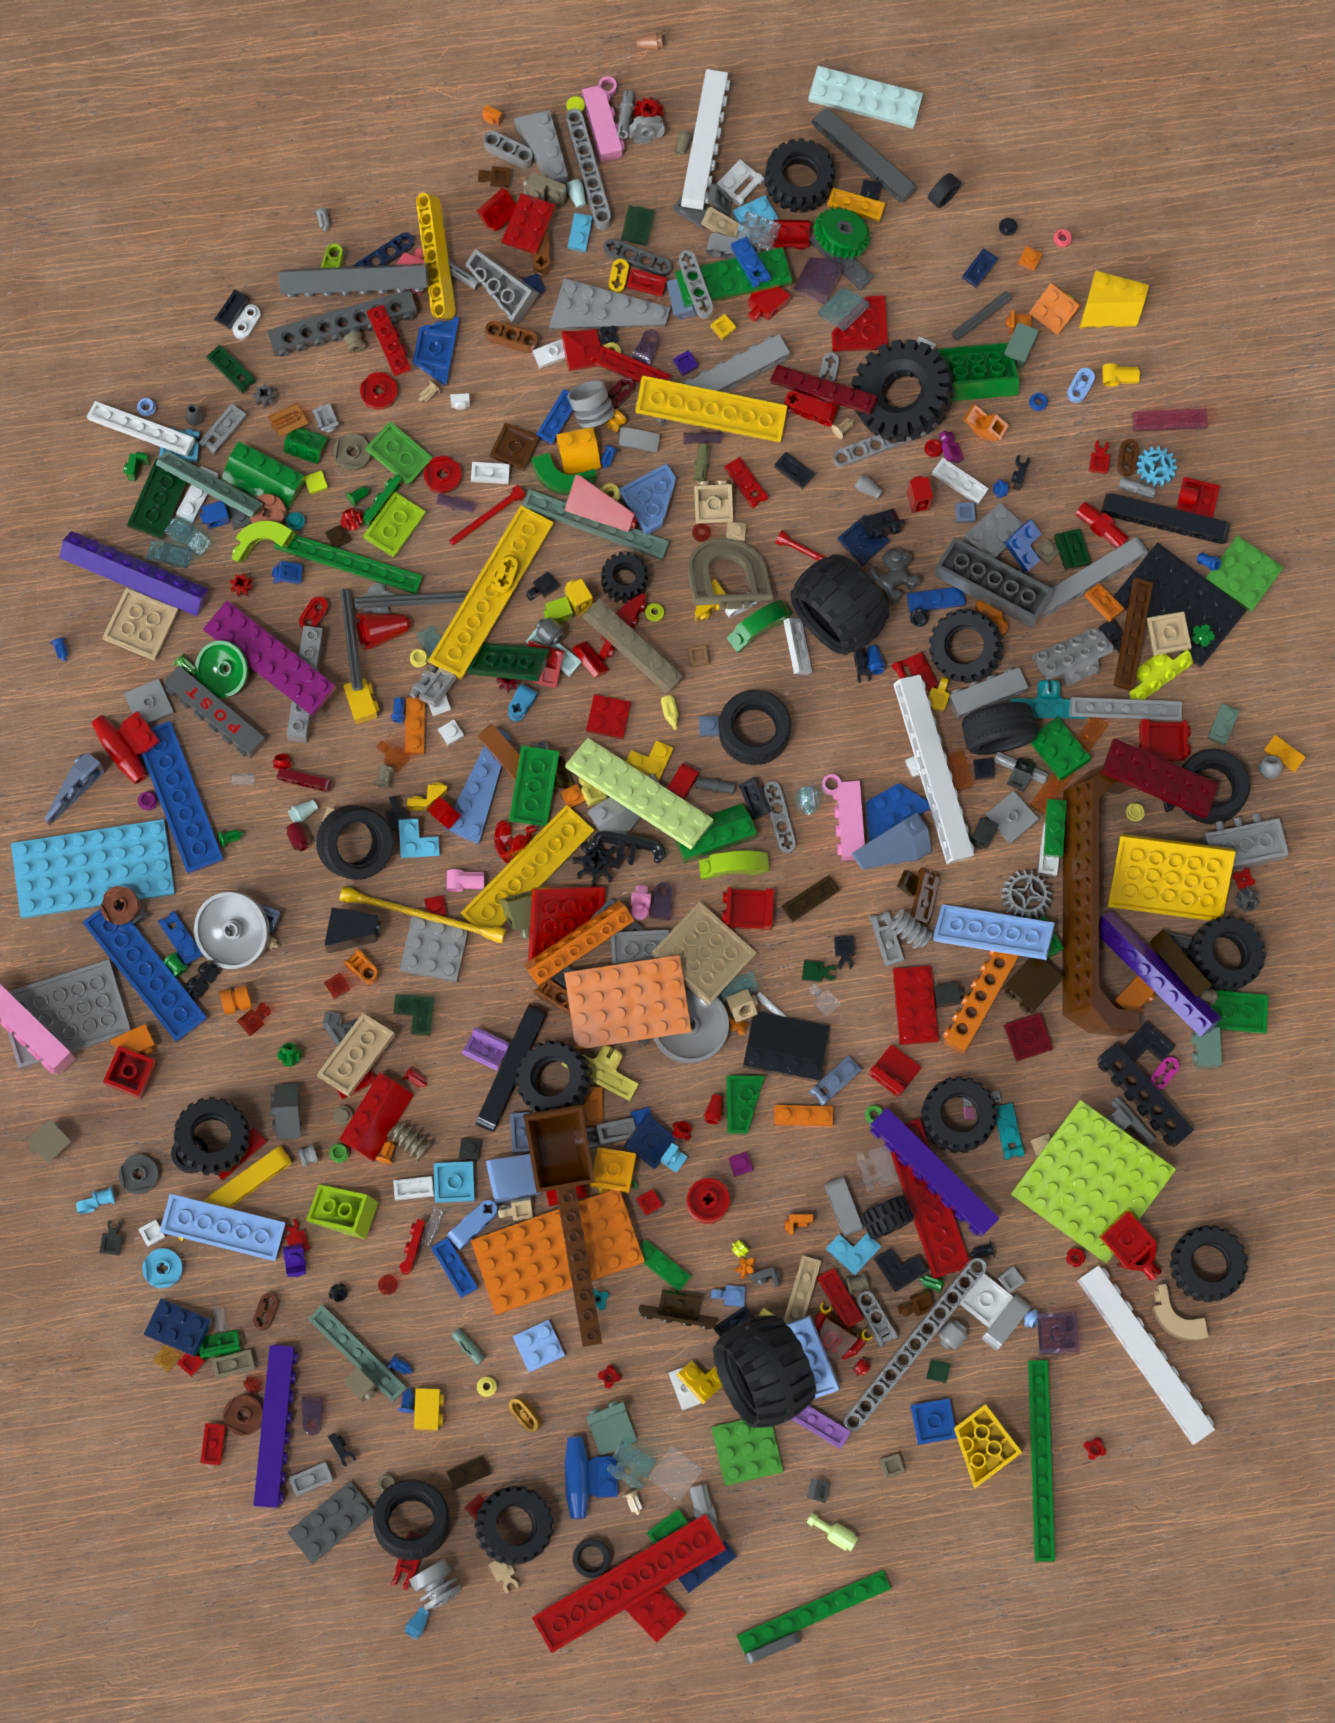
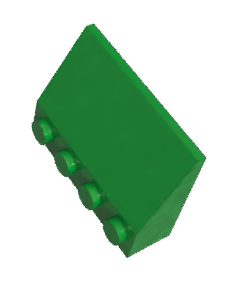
(981, 371)

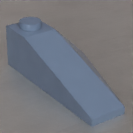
(78, 781)
(899, 844)

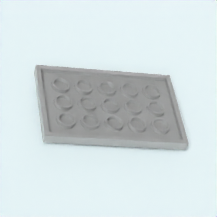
(75, 1008)

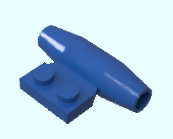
(586, 1478)

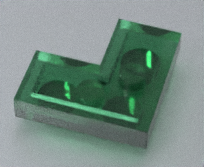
(420, 1008)

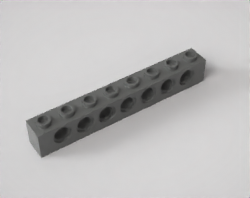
(332, 319)

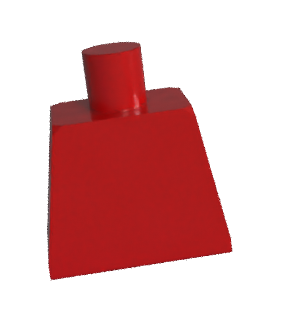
(767, 303)

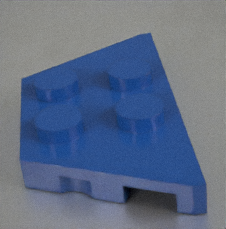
(435, 349)
(892, 808)

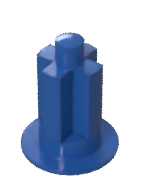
(608, 456)
(60, 648)
(400, 1365)
(407, 1402)

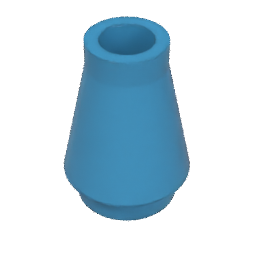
(417, 1623)

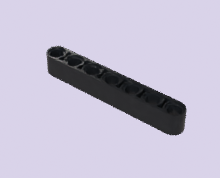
(1166, 518)
(505, 1078)

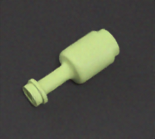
(837, 1533)

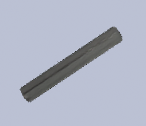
(981, 316)

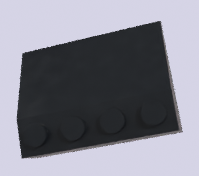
(786, 1046)

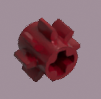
(507, 686)

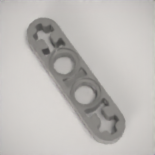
(692, 285)
(781, 817)

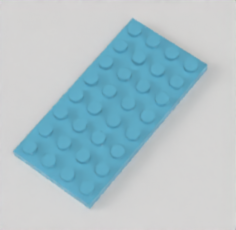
(79, 867)

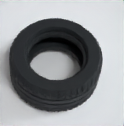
(759, 701)
(999, 728)
(1233, 770)
(380, 846)
(411, 1491)

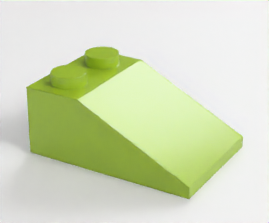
(342, 1211)

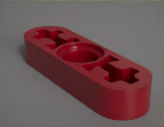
(304, 780)

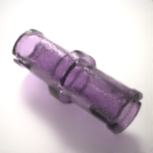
(702, 437)
(455, 503)

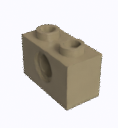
(360, 1385)

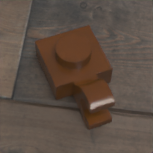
(498, 176)
(919, 1304)

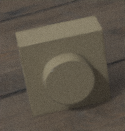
(1047, 551)
(892, 1466)

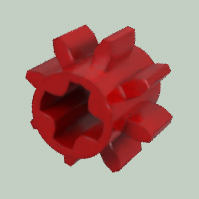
(351, 519)
(241, 579)

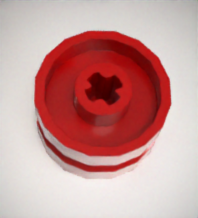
(707, 1189)

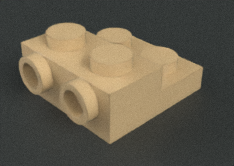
(713, 502)

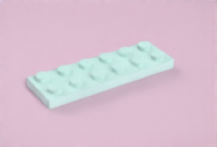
(865, 97)

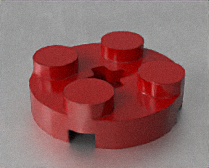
(370, 384)
(445, 464)

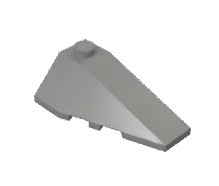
(614, 816)

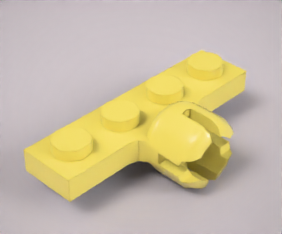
(606, 1073)

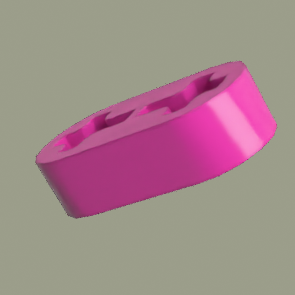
(1167, 1076)

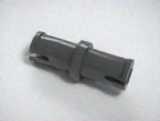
(715, 785)

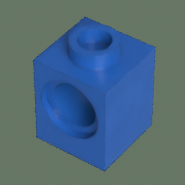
(214, 515)

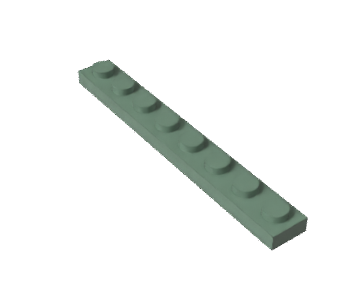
(634, 539)

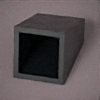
(351, 929)

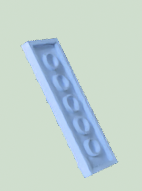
(994, 932)
(222, 1227)

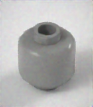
(952, 1335)

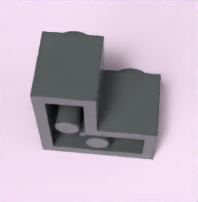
(286, 1109)

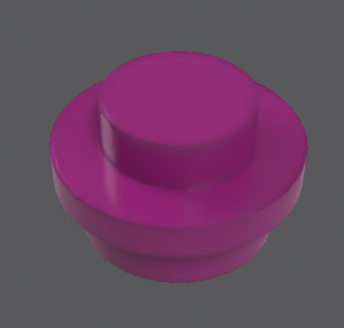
(147, 801)

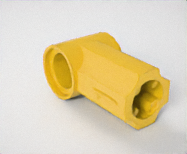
(1115, 375)

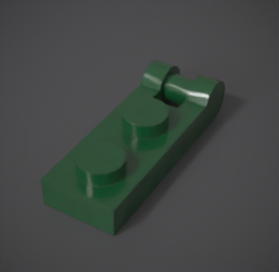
(230, 368)

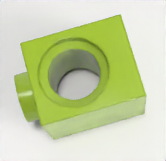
(558, 610)

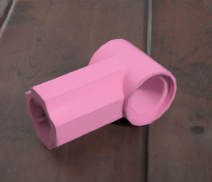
(459, 880)

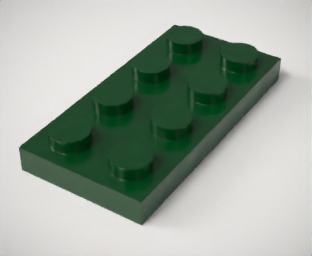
(157, 502)
(509, 662)

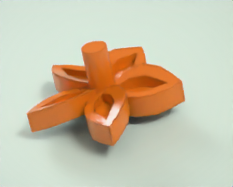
(739, 1026)
(746, 1266)

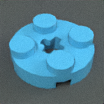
(154, 1261)

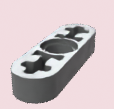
(772, 1648)

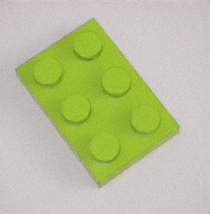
(394, 525)

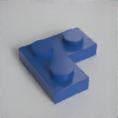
(1020, 543)

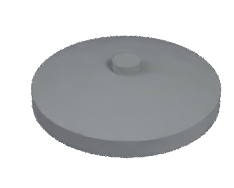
(231, 930)
(708, 1032)

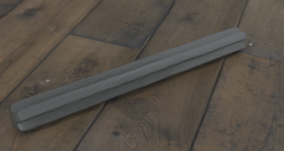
(410, 599)
(351, 640)

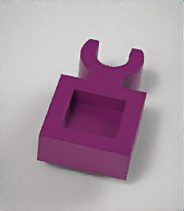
(950, 449)

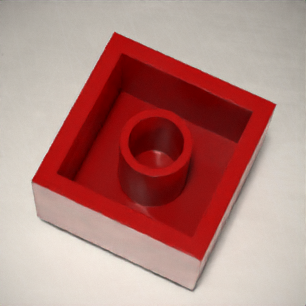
(130, 1072)

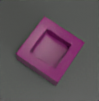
(740, 1164)

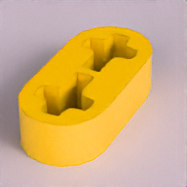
(614, 275)
(502, 573)

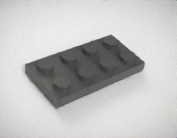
(331, 1522)

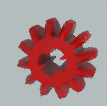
(648, 105)

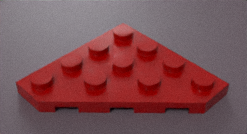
(560, 912)

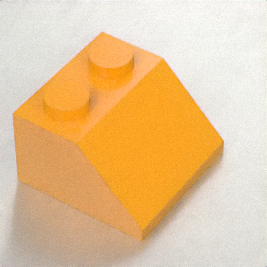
(578, 451)

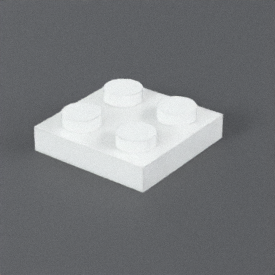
(986, 1300)

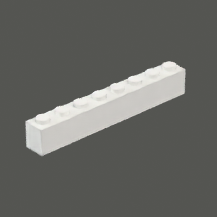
(705, 138)

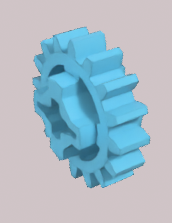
(1148, 461)

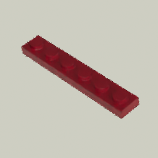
(824, 389)

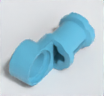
(98, 1199)

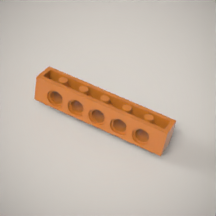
(578, 942)
(961, 1041)

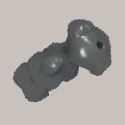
(895, 561)

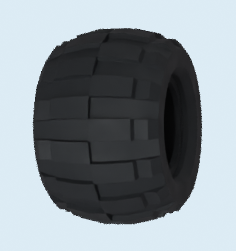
(840, 604)

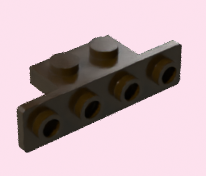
(678, 1308)

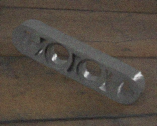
(638, 255)

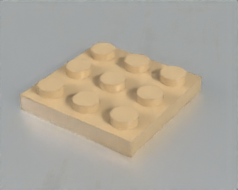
(140, 624)

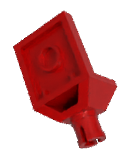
(1131, 1245)

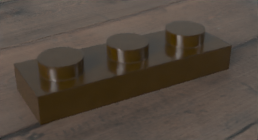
(810, 898)

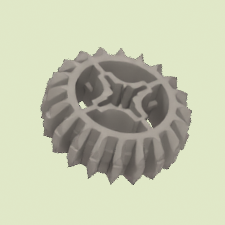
(1019, 894)

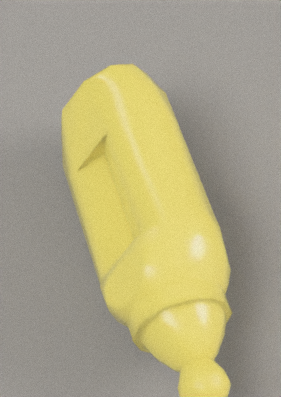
(670, 710)

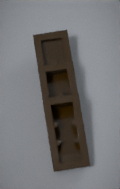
(1180, 963)

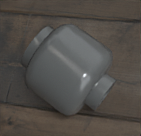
(549, 631)

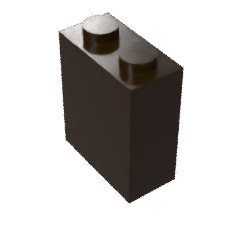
(1032, 984)

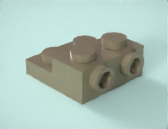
(545, 189)

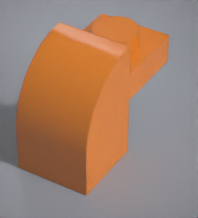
(985, 426)

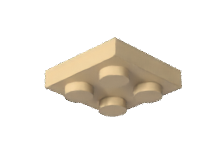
(1168, 633)

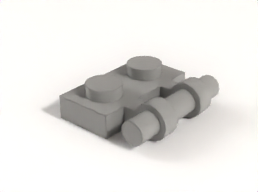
(436, 688)

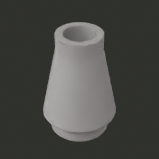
(868, 486)

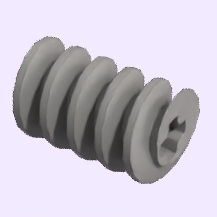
(910, 929)

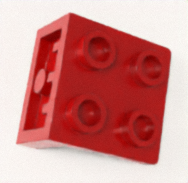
(894, 1071)

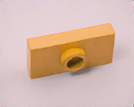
(1288, 755)

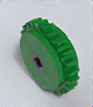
(841, 233)

